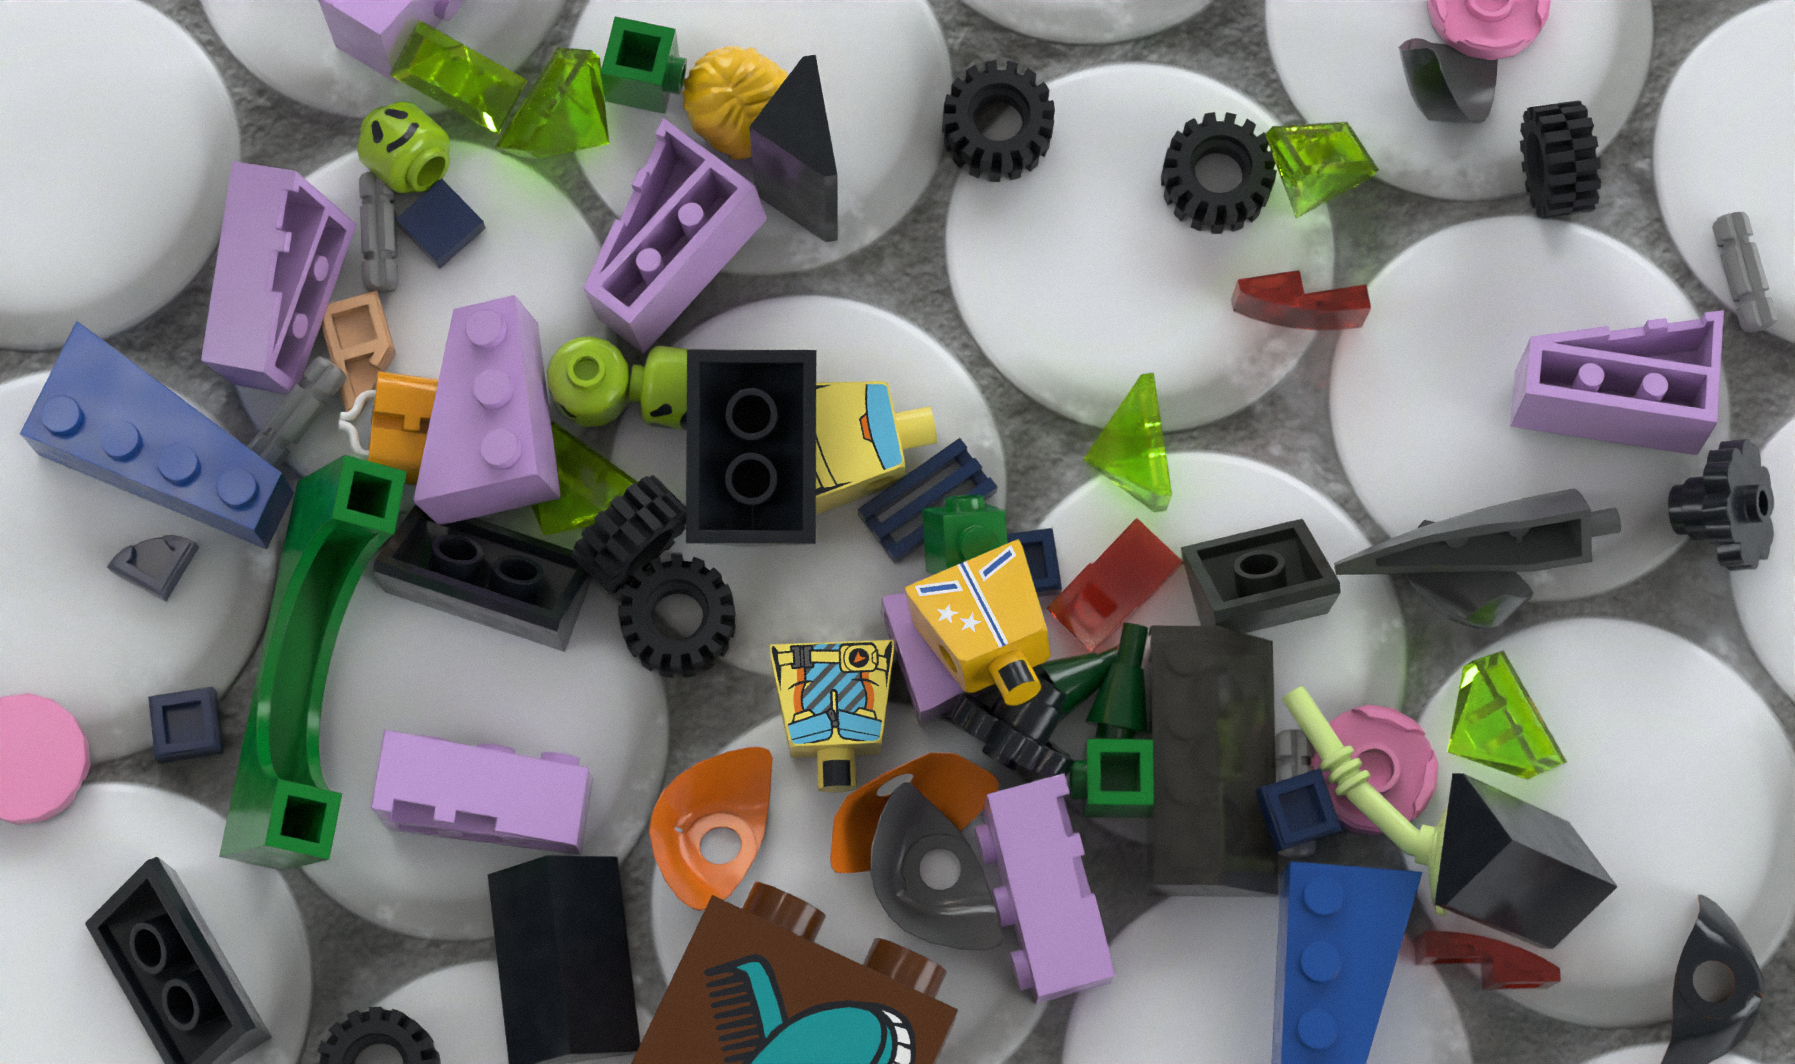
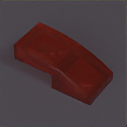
(1282, 302)
(1115, 585)
(1501, 963)

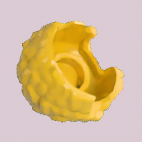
(728, 94)

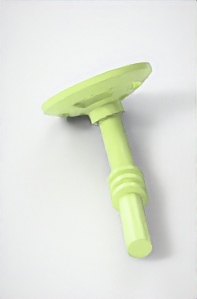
(1352, 783)

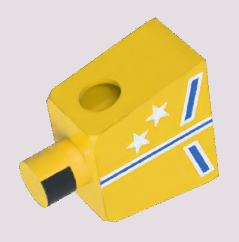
(985, 622)

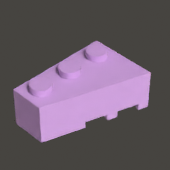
(380, 28)
(671, 239)
(272, 277)
(1624, 385)
(489, 418)
(1044, 890)

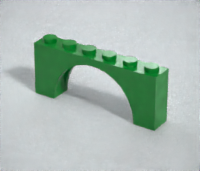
(279, 800)

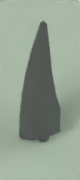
(1505, 537)

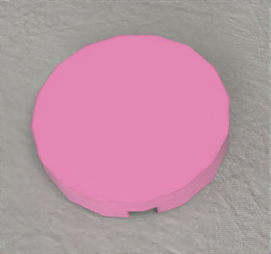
(1488, 26)
(1396, 757)
(40, 758)

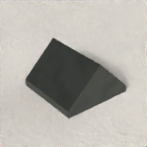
(1260, 578)

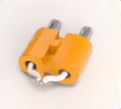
(398, 422)

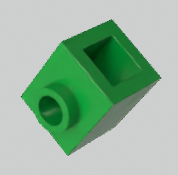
(642, 65)
(961, 531)
(1114, 778)

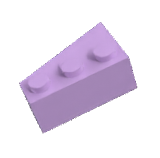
(482, 793)

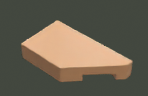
(358, 343)

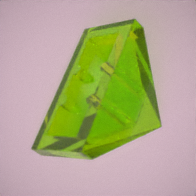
(458, 76)
(561, 110)
(1318, 162)
(1133, 447)
(585, 485)
(1499, 721)

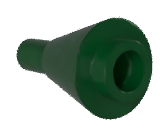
(1077, 675)
(1121, 701)

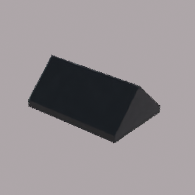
(795, 153)
(751, 447)
(486, 576)
(1515, 866)
(564, 960)
(175, 970)

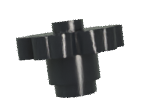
(1728, 505)
(1019, 731)

